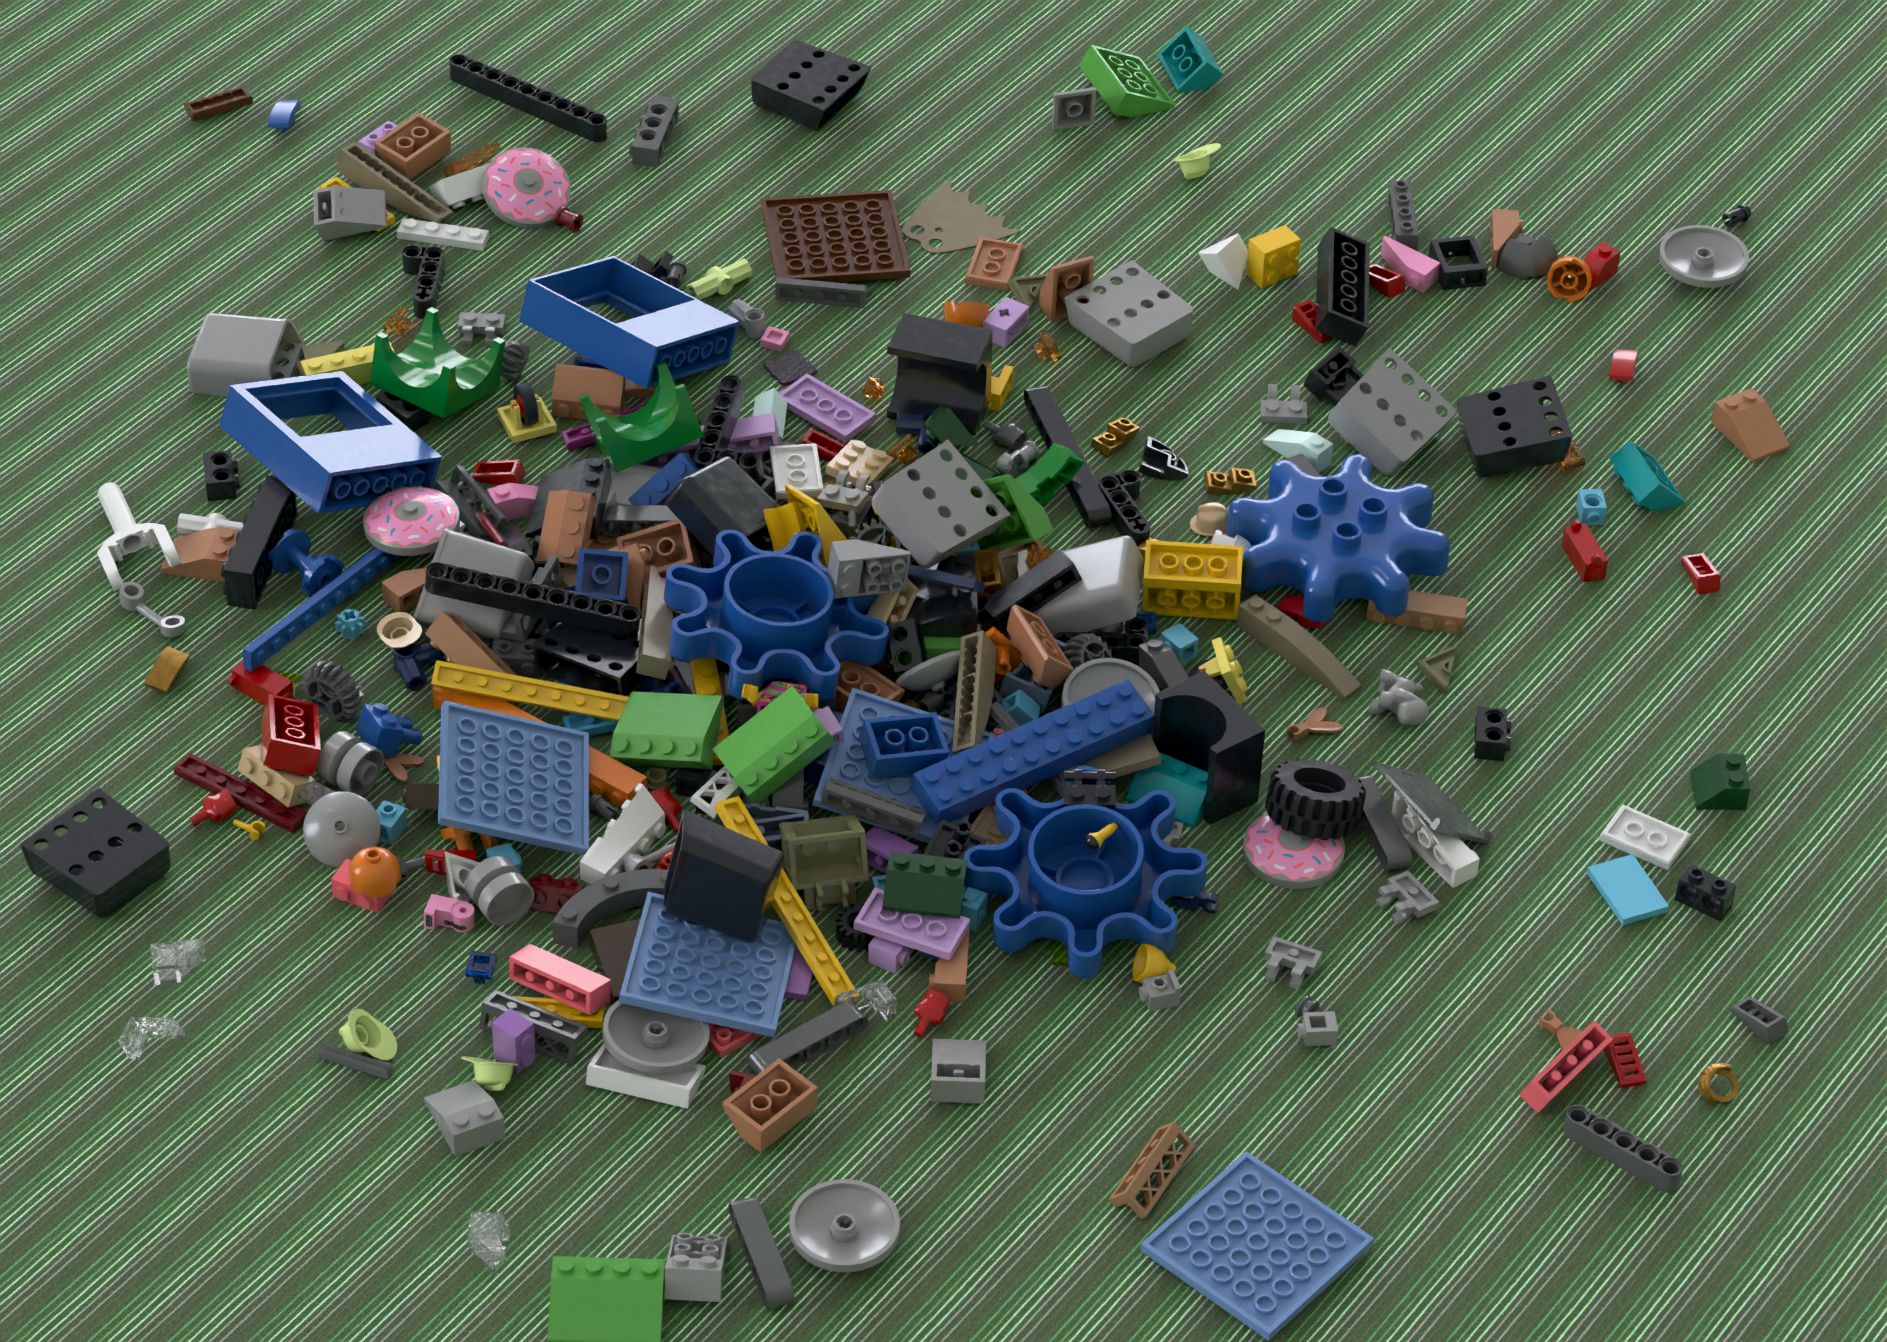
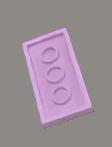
(827, 408)
(921, 932)

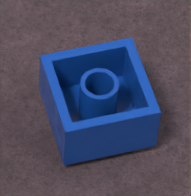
(601, 573)

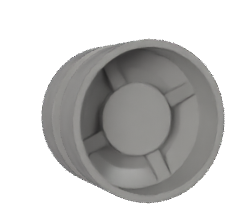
(350, 763)
(499, 890)

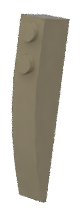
(372, 173)
(655, 630)
(1295, 645)
(974, 690)

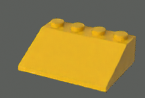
(816, 521)

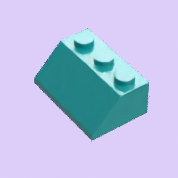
(1189, 62)
(1645, 478)
(1179, 779)

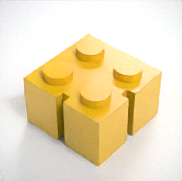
(1273, 256)

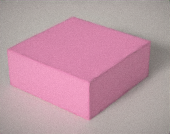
(774, 339)

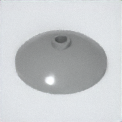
(931, 673)
(333, 846)

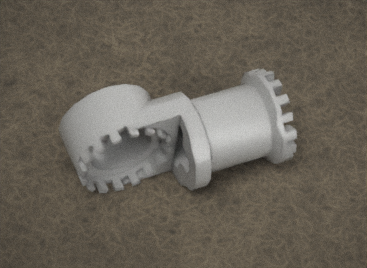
(1018, 459)

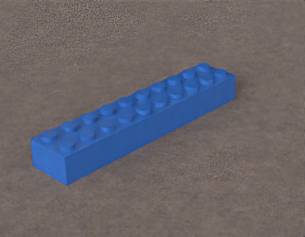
(1033, 752)

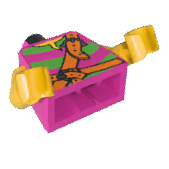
(774, 690)

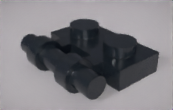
(1098, 794)

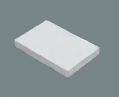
(796, 467)
(1645, 837)

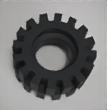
(849, 936)

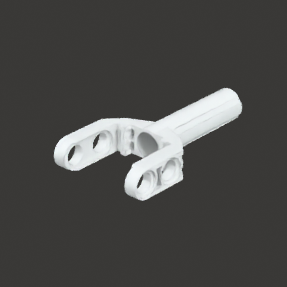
(128, 534)

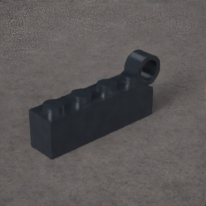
(1029, 590)

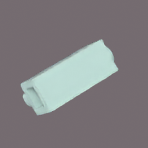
(769, 403)

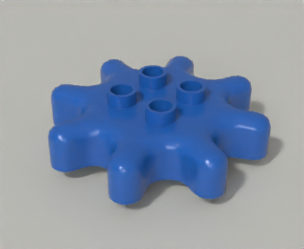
(1338, 537)
(771, 616)
(1079, 893)

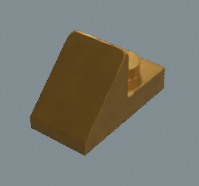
(988, 568)

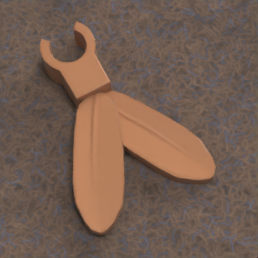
(1313, 724)
(396, 765)
(1564, 1034)

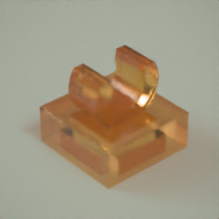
(396, 321)
(1046, 347)
(902, 448)
(1036, 555)

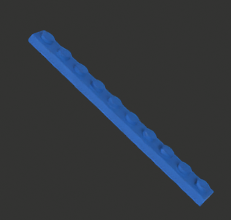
(316, 607)

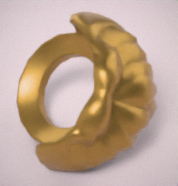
(1706, 1076)

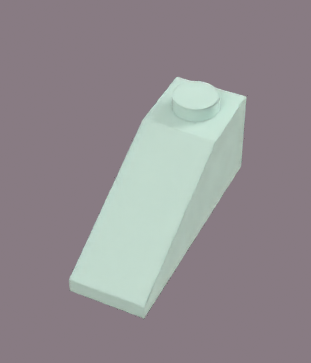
(1311, 445)

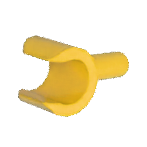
(253, 828)

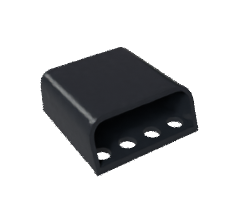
(808, 84)
(1510, 429)
(721, 500)
(580, 654)
(99, 859)
(721, 878)

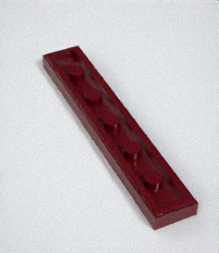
(243, 793)

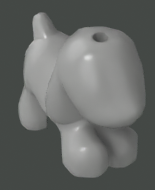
(1399, 697)

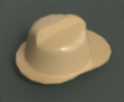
(1210, 518)
(399, 630)

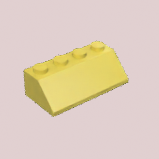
(354, 363)

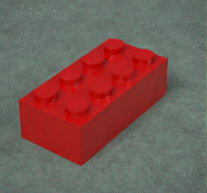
(290, 735)

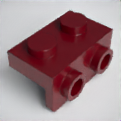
(553, 893)

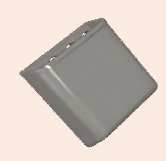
(1130, 318)
(241, 351)
(1388, 417)
(935, 509)
(478, 555)
(1107, 591)

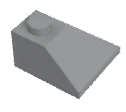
(1074, 108)

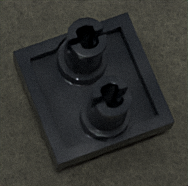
(952, 840)

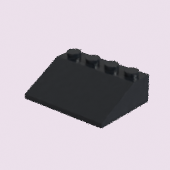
(584, 476)
(943, 608)

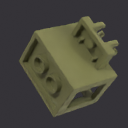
(825, 859)

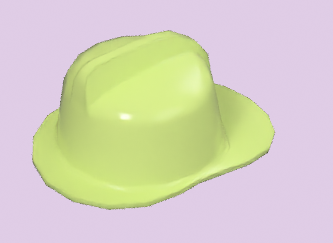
(1197, 161)
(368, 1035)
(491, 1074)

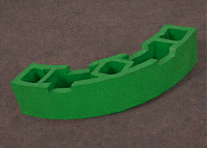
(1050, 472)

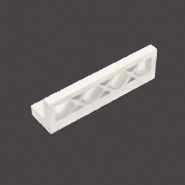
(731, 790)

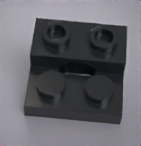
(1333, 376)

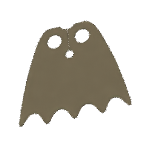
(957, 217)

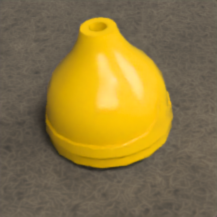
(1150, 962)

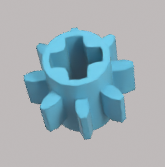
(350, 624)

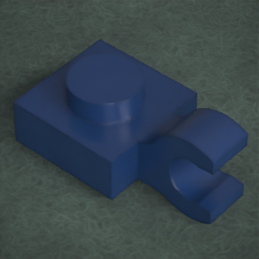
(1206, 900)

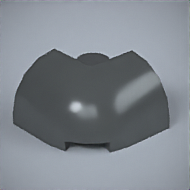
(1527, 257)

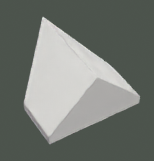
(1226, 259)
(457, 872)

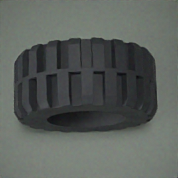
(1315, 799)

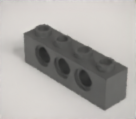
(654, 131)
(1402, 213)

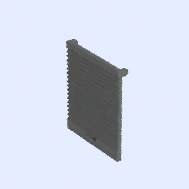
(1432, 803)

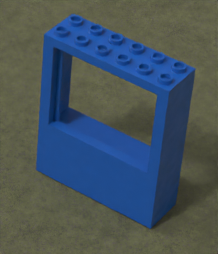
(663, 327)
(330, 468)

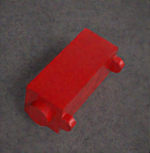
(1584, 552)
(260, 682)

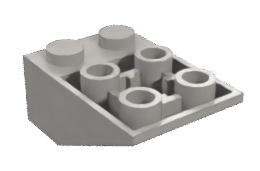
(348, 211)
(866, 568)
(958, 1071)
(695, 1267)

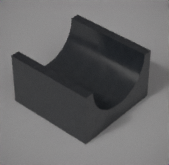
(941, 367)
(1213, 733)

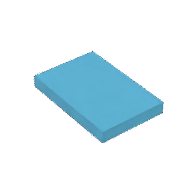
(1627, 889)

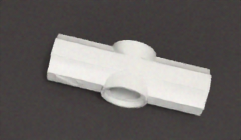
(191, 523)

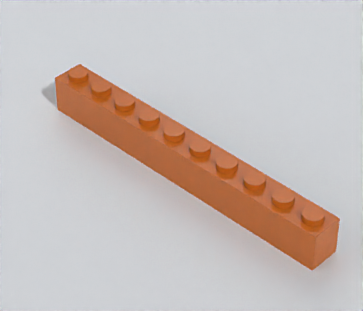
(606, 774)

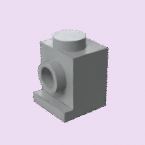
(1160, 991)
(1318, 1029)

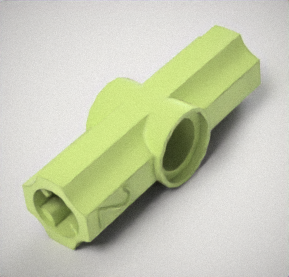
(719, 280)

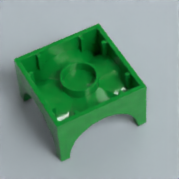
(433, 372)
(648, 432)

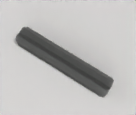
(355, 1061)

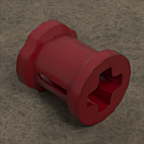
(568, 219)

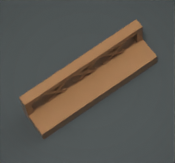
(1138, 1178)

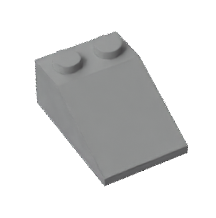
(466, 1117)

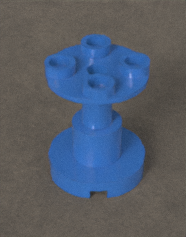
(293, 553)

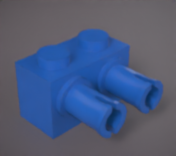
(384, 730)

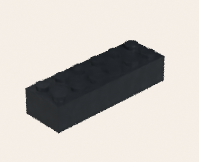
(1342, 286)
(262, 529)

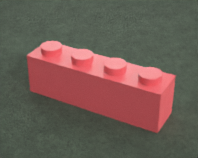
(560, 979)
(1566, 1066)

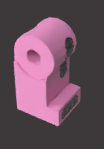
(449, 913)

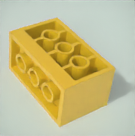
(1192, 579)

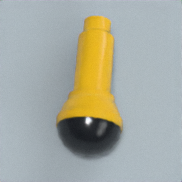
(1094, 840)

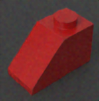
(1603, 263)

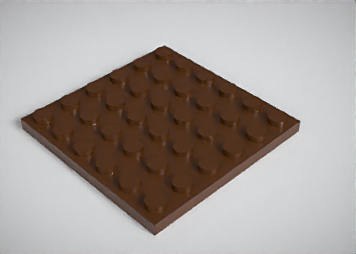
(835, 237)

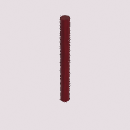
(490, 529)

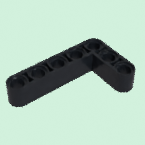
(720, 427)

